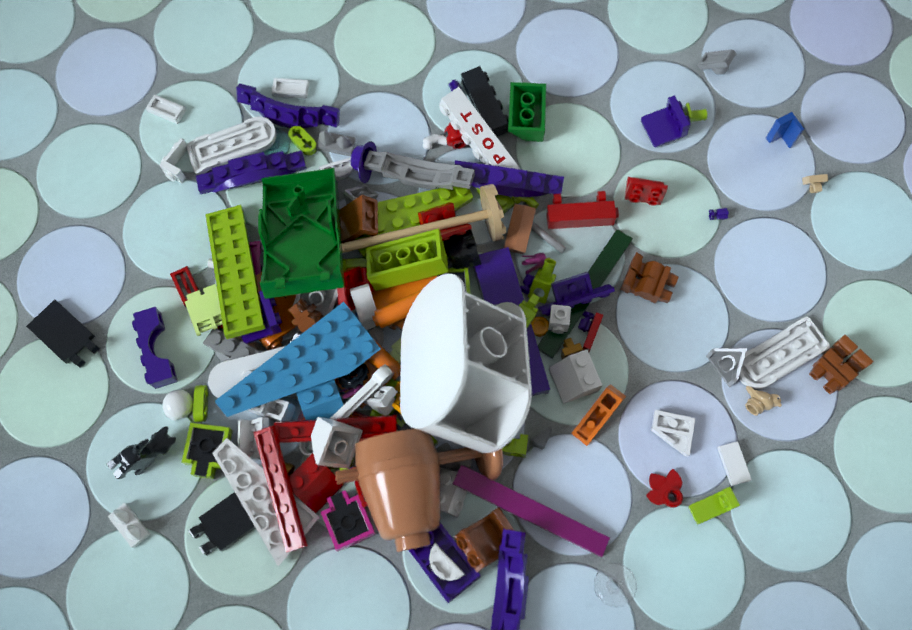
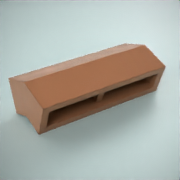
(519, 228)

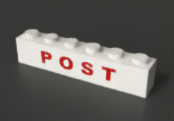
(475, 130)

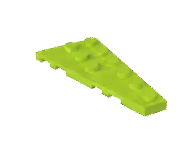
(403, 211)

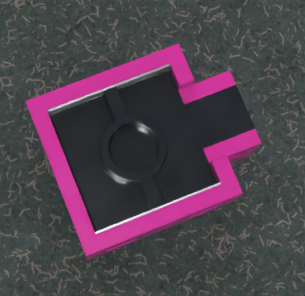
(346, 520)

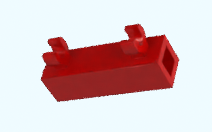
(581, 214)

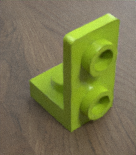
(713, 505)

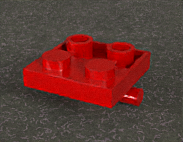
(353, 278)

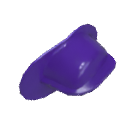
(359, 157)

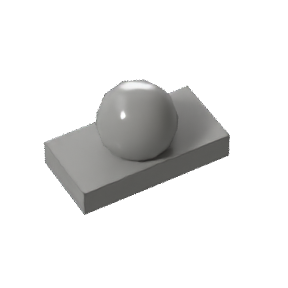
(717, 61)

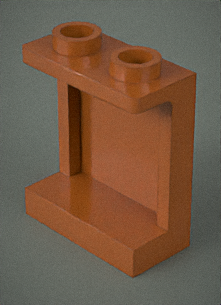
(359, 218)
(483, 539)

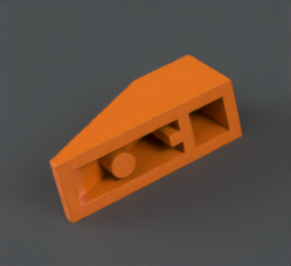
(598, 414)

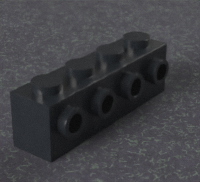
(484, 100)

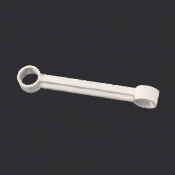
(377, 380)

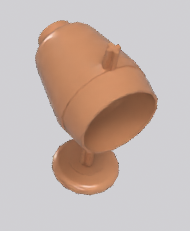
(403, 482)

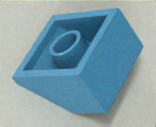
(320, 400)

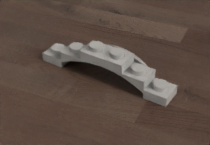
(419, 172)
(230, 348)

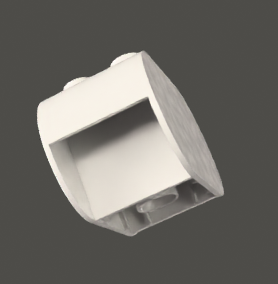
(464, 367)

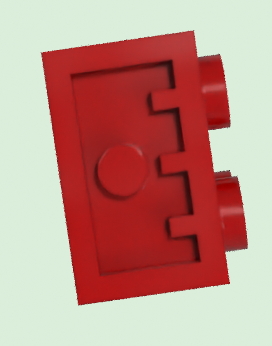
(645, 191)
(440, 213)

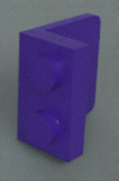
(667, 123)
(271, 319)

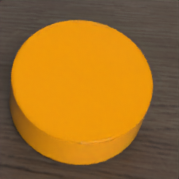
(540, 326)

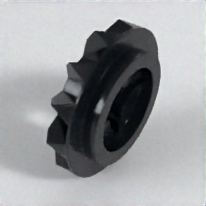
(347, 382)

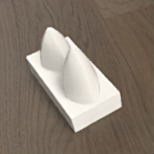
(129, 525)

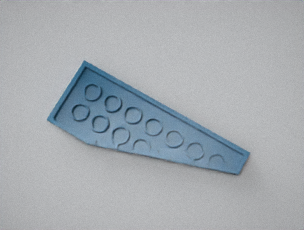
(318, 355)

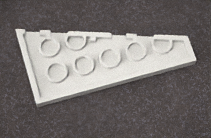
(253, 492)

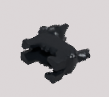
(462, 251)
(142, 455)

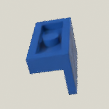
(786, 127)

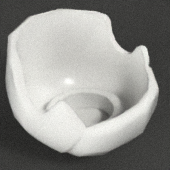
(177, 404)

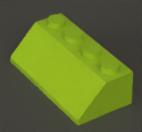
(406, 260)

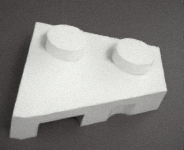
(674, 429)

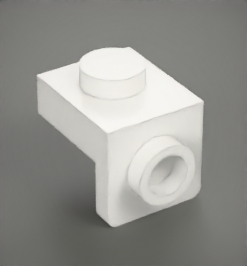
(559, 319)

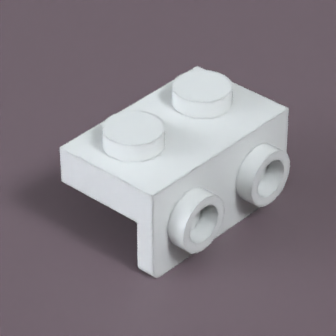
(246, 436)
(450, 496)

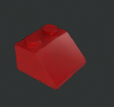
(313, 484)

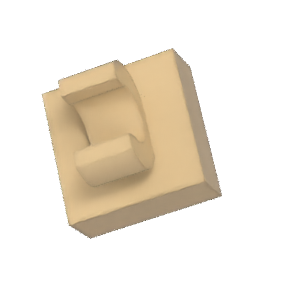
(815, 182)

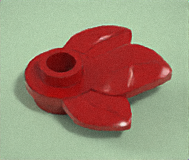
(663, 487)

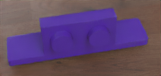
(574, 291)

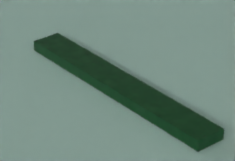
(598, 274)

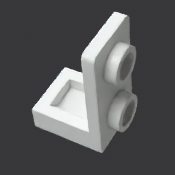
(168, 162)

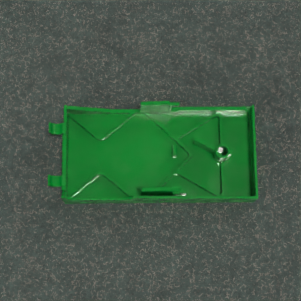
(300, 234)

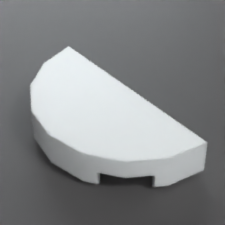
(342, 168)
(443, 565)

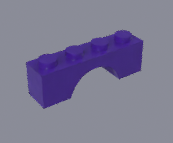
(149, 326)

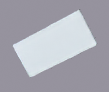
(290, 88)
(166, 109)
(363, 303)
(734, 463)

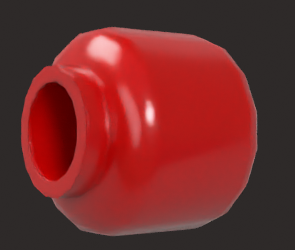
(453, 137)

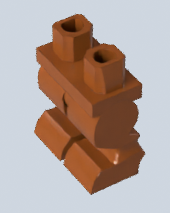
(652, 280)
(304, 315)
(832, 366)

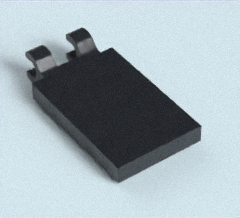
(62, 333)
(223, 525)

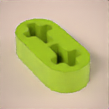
(305, 137)
(200, 403)

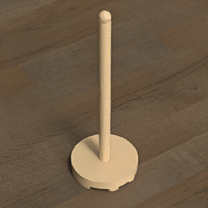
(490, 212)

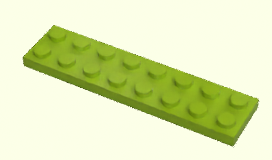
(234, 272)

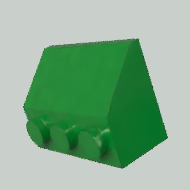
(527, 111)

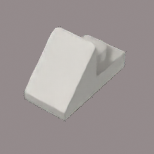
(382, 400)

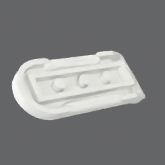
(233, 142)
(782, 354)
(232, 371)

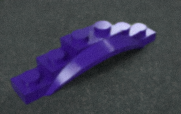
(287, 114)
(250, 170)
(514, 181)
(510, 583)

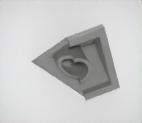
(727, 362)

